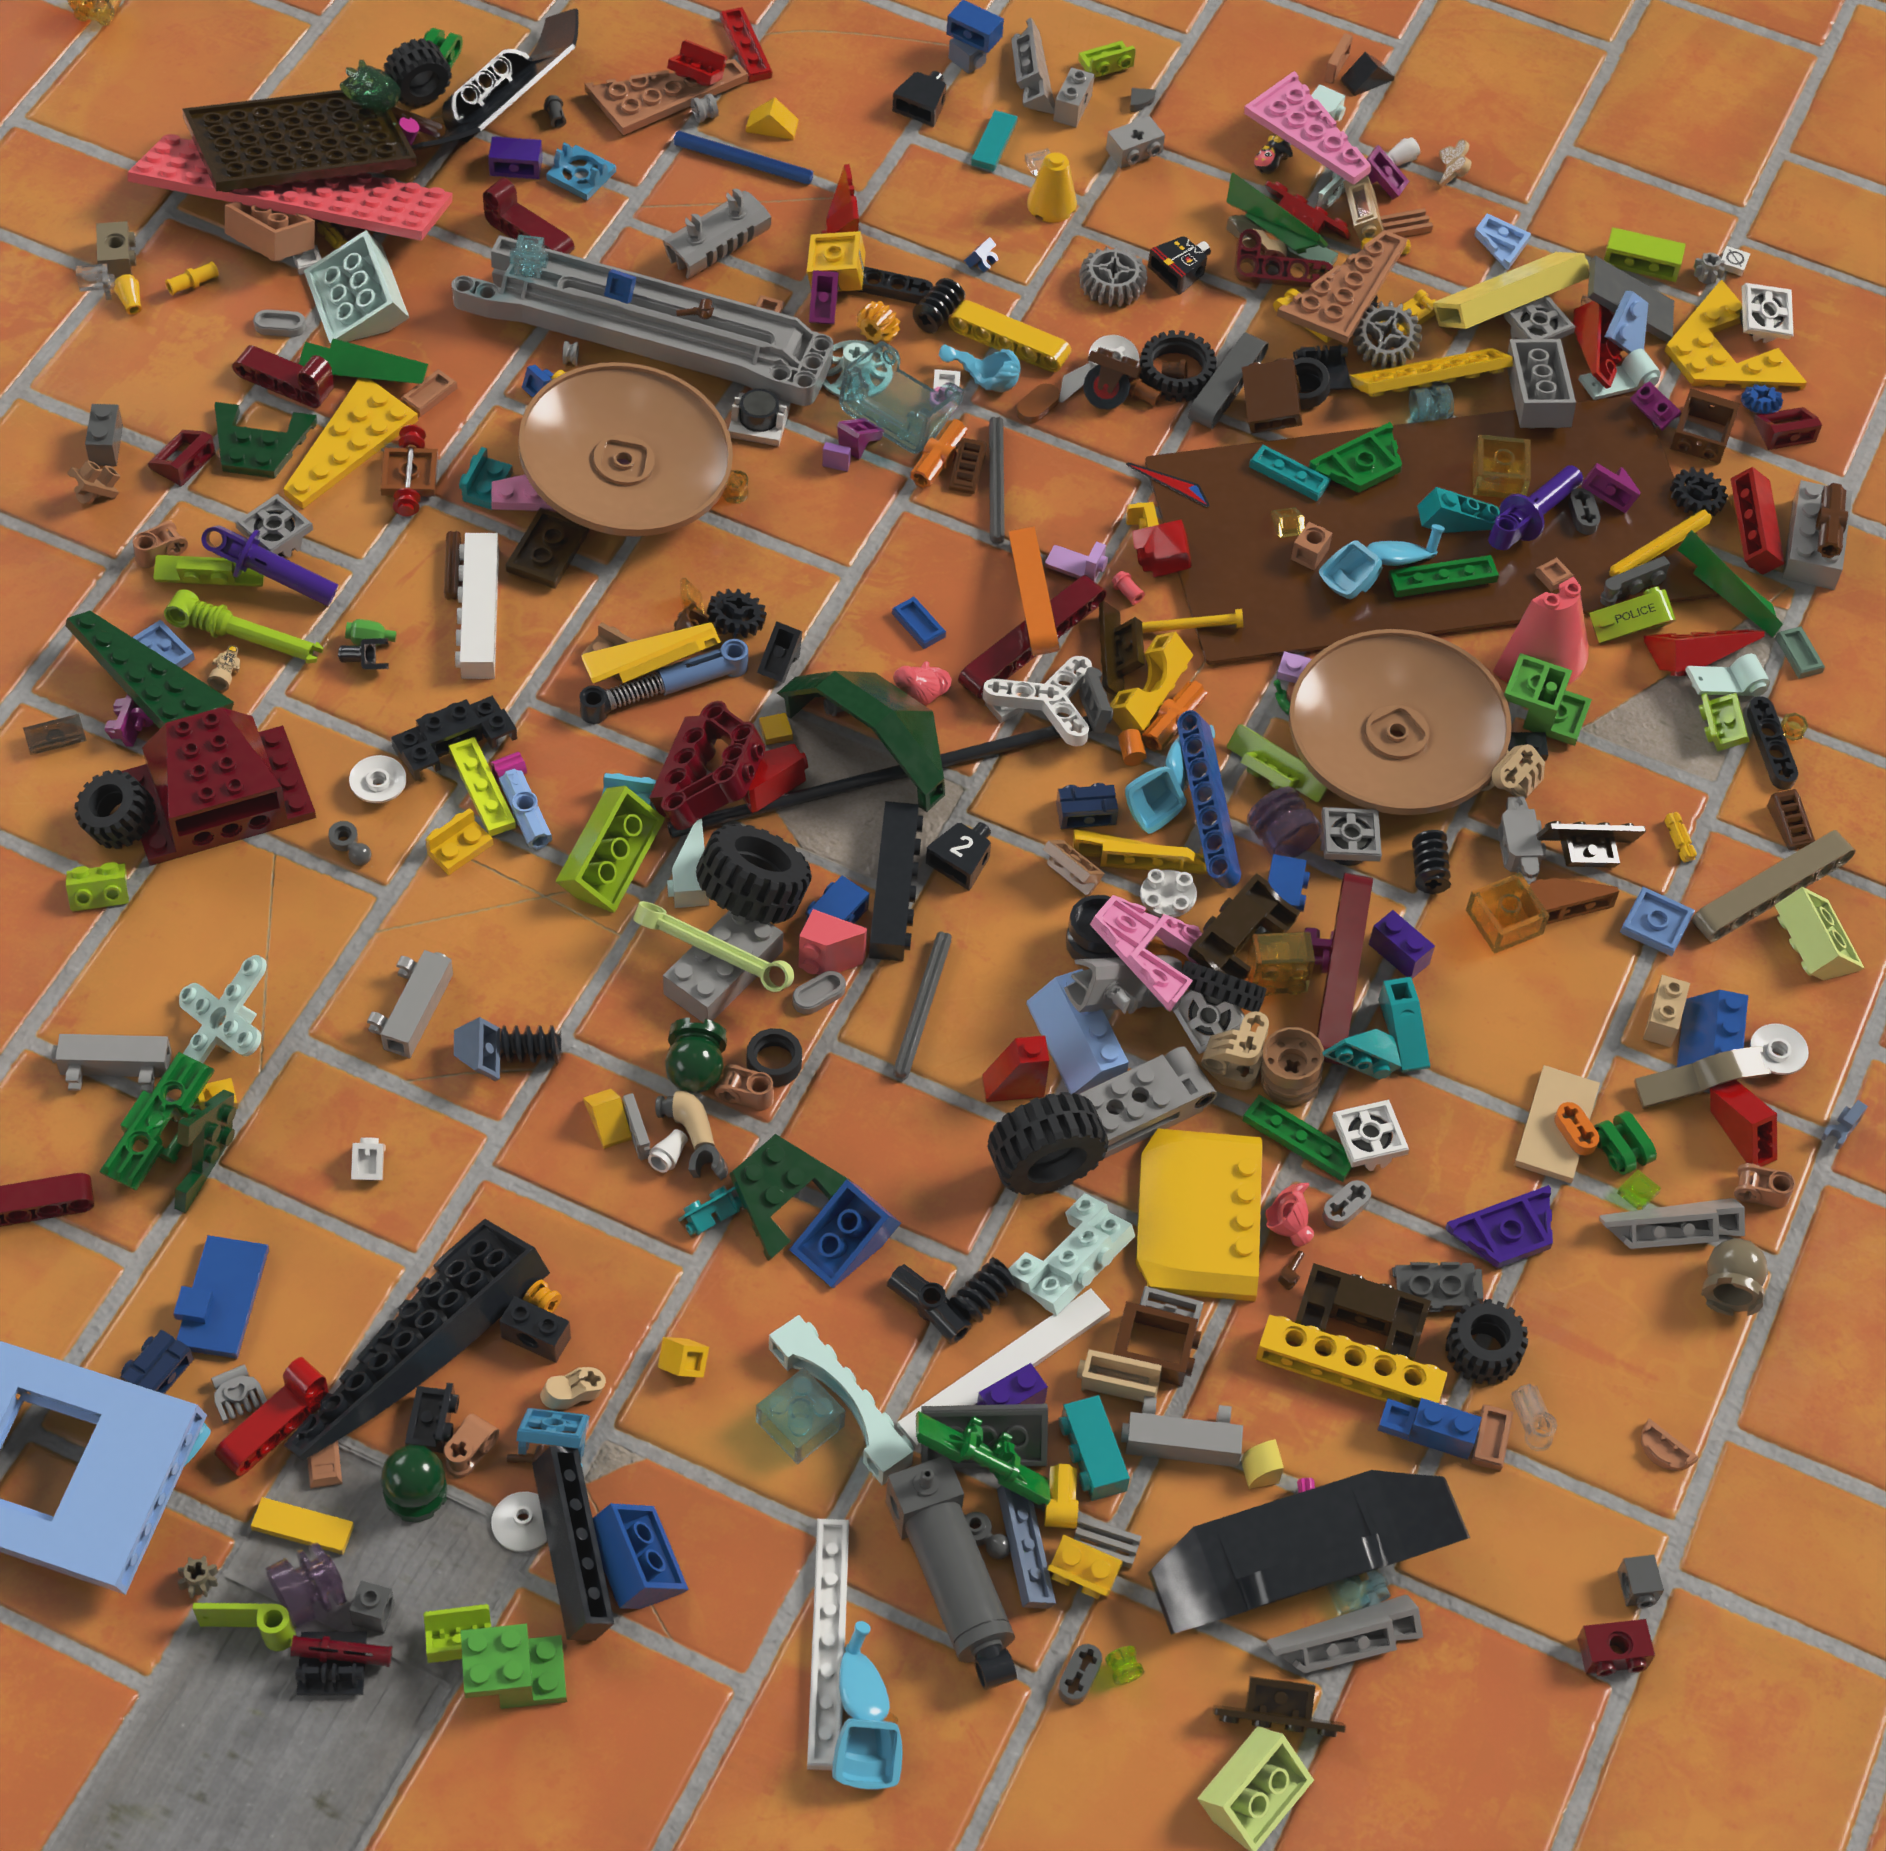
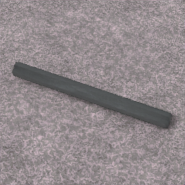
(996, 480)
(922, 1005)

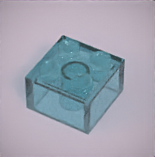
(800, 1415)

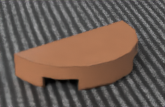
(1665, 1449)

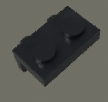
(431, 1417)

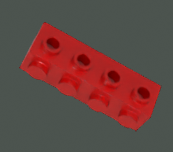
(1757, 521)

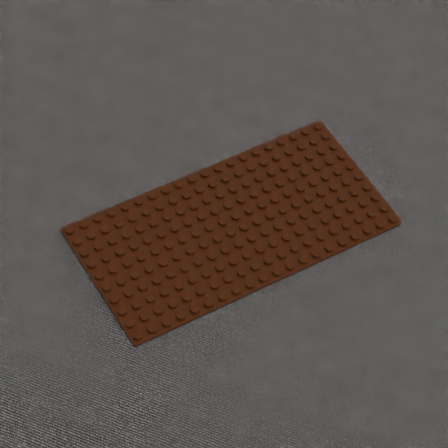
(1292, 610)

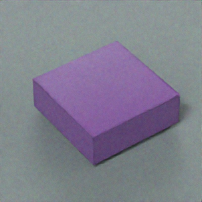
(836, 456)

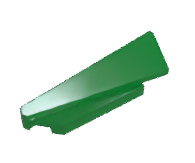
(1729, 585)

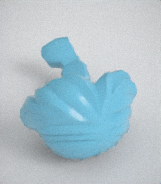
(995, 372)

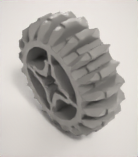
(1128, 275)
(1371, 325)

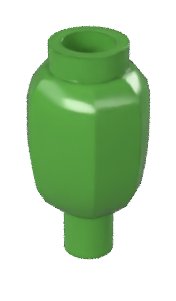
(367, 629)

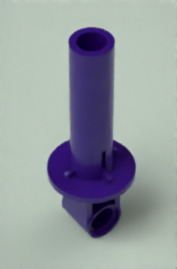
(1523, 516)
(249, 555)

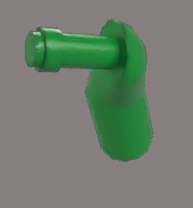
(1281, 696)

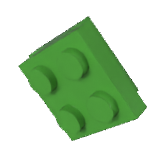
(1543, 691)
(513, 1666)

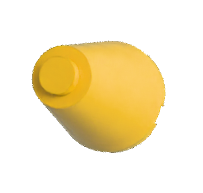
(1053, 190)

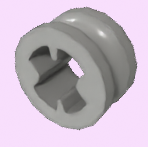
(570, 352)

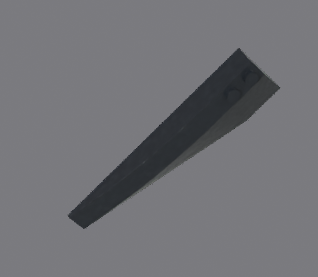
(432, 1328)

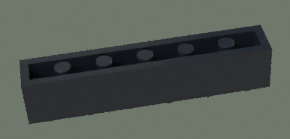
(894, 880)
(572, 1543)

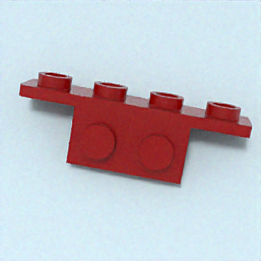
(1314, 218)

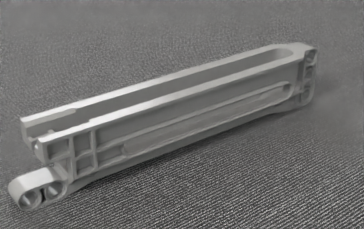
(733, 344)

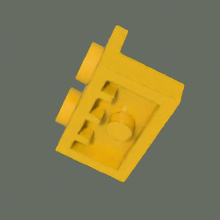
(457, 842)
(1084, 1566)

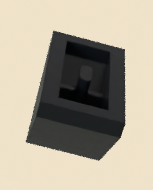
(1366, 75)

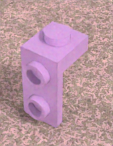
(1077, 564)

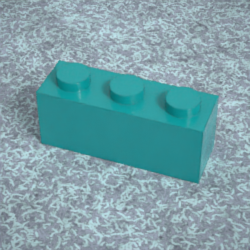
(1094, 1448)

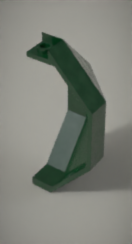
(894, 716)

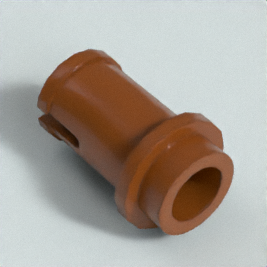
(1144, 392)

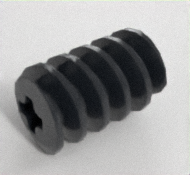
(938, 305)
(1431, 861)
(531, 1044)
(984, 1290)

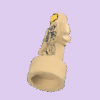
(220, 677)

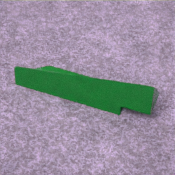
(1272, 217)
(364, 362)

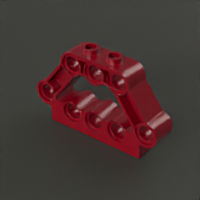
(682, 786)

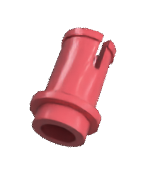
(1123, 582)

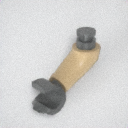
(692, 1115)

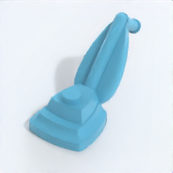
(1357, 567)
(1159, 793)
(867, 1746)

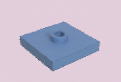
(1657, 921)

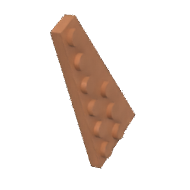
(656, 95)
(1346, 291)

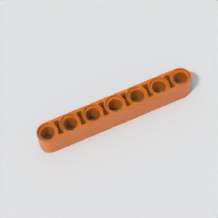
(1034, 591)

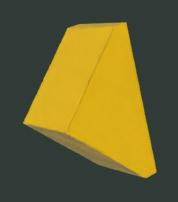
(772, 120)
(608, 1117)

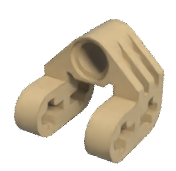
(1515, 777)
(1231, 1052)

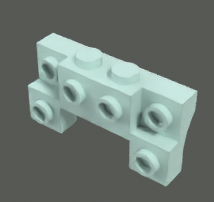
(1077, 1259)

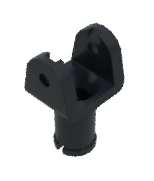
(365, 653)

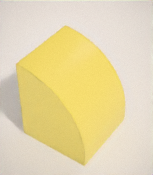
(1262, 1465)

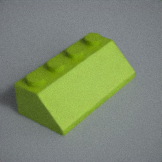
(610, 848)

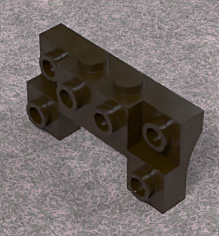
(1238, 921)
(1366, 1306)

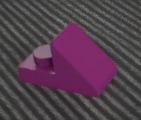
(1386, 173)
(823, 297)
(857, 434)
(1613, 488)

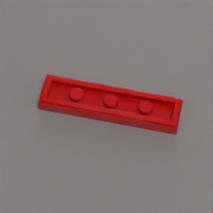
(746, 44)

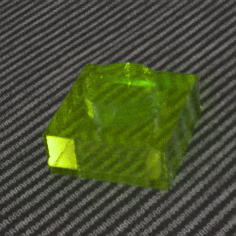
(1639, 1190)

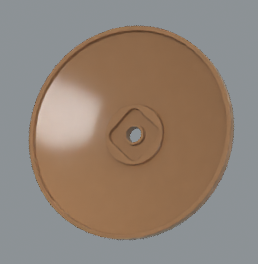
(631, 413)
(1408, 683)

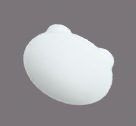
(1168, 892)

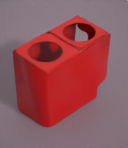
(1163, 548)

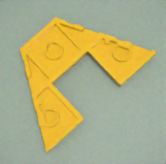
(1708, 363)

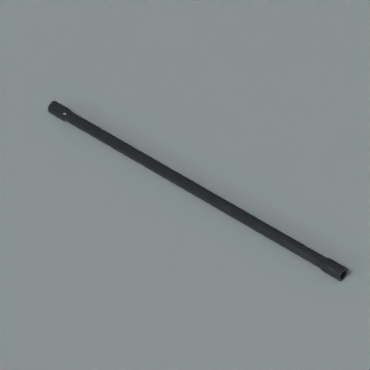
(874, 778)

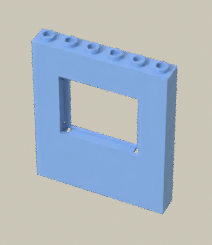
(119, 1479)

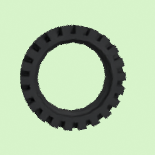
(1177, 344)
(1224, 987)

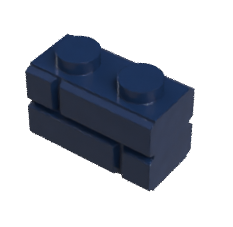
(1087, 806)
(159, 1363)

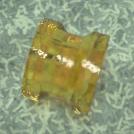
(736, 488)

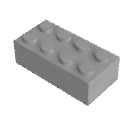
(1541, 383)
(1802, 559)
(709, 984)

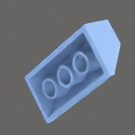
(1078, 1041)

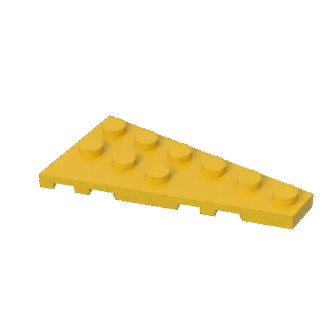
(357, 431)

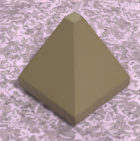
(1239, 223)

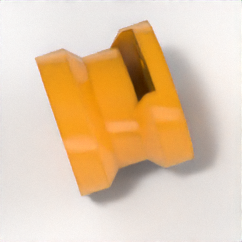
(542, 1296)

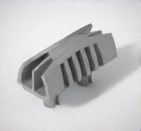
(717, 232)
(1112, 986)

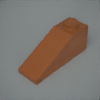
(1572, 898)

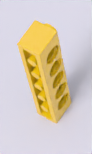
(1335, 1369)

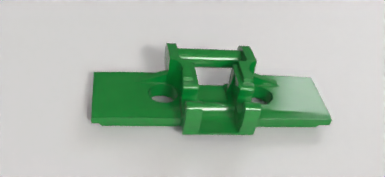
(150, 1117)
(1000, 1459)

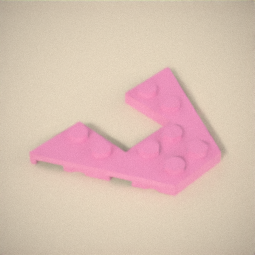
(1131, 929)

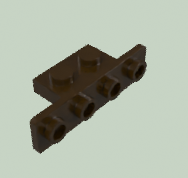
(1120, 647)
(1590, 844)
(1280, 1703)

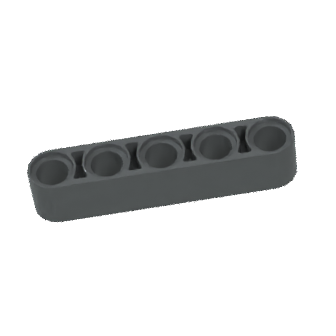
(1226, 381)

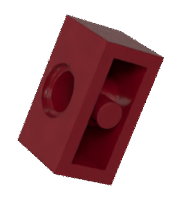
(1630, 1636)

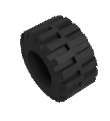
(418, 71)
(102, 797)
(1493, 1321)

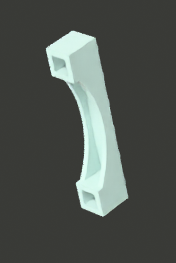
(797, 1347)

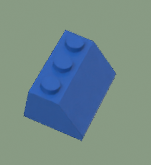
(1711, 1025)
(637, 1556)

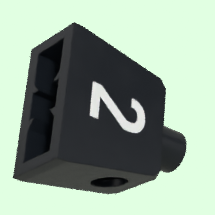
(961, 853)

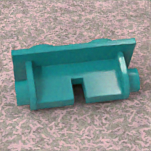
(700, 1216)

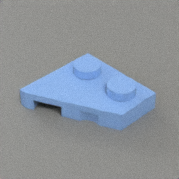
(1502, 239)
(1629, 323)

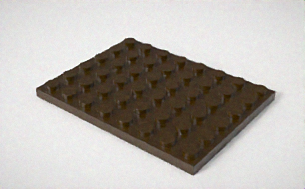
(295, 140)

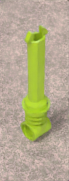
(188, 610)

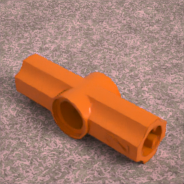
(938, 453)
(1165, 724)

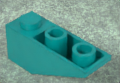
(1456, 512)
(1405, 1022)
(1367, 1052)

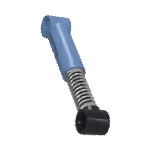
(728, 660)

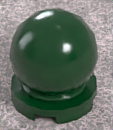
(695, 1054)
(413, 1483)

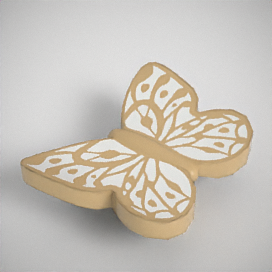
(1455, 160)

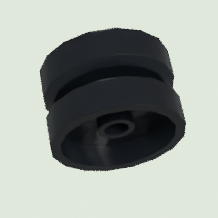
(1081, 938)

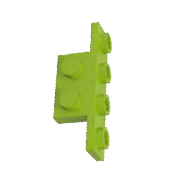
(202, 571)
(1274, 763)

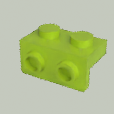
(1107, 58)
(1724, 721)
(97, 886)
(444, 1628)

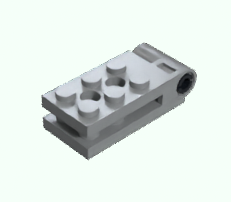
(1150, 1098)

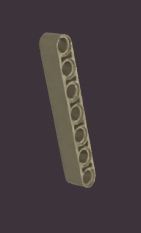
(1773, 886)

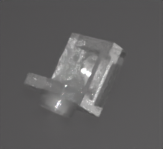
(95, 278)

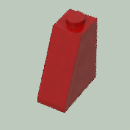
(776, 775)
(1018, 1071)
(1746, 1122)

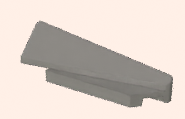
(1032, 69)
(1678, 1224)
(1350, 1636)

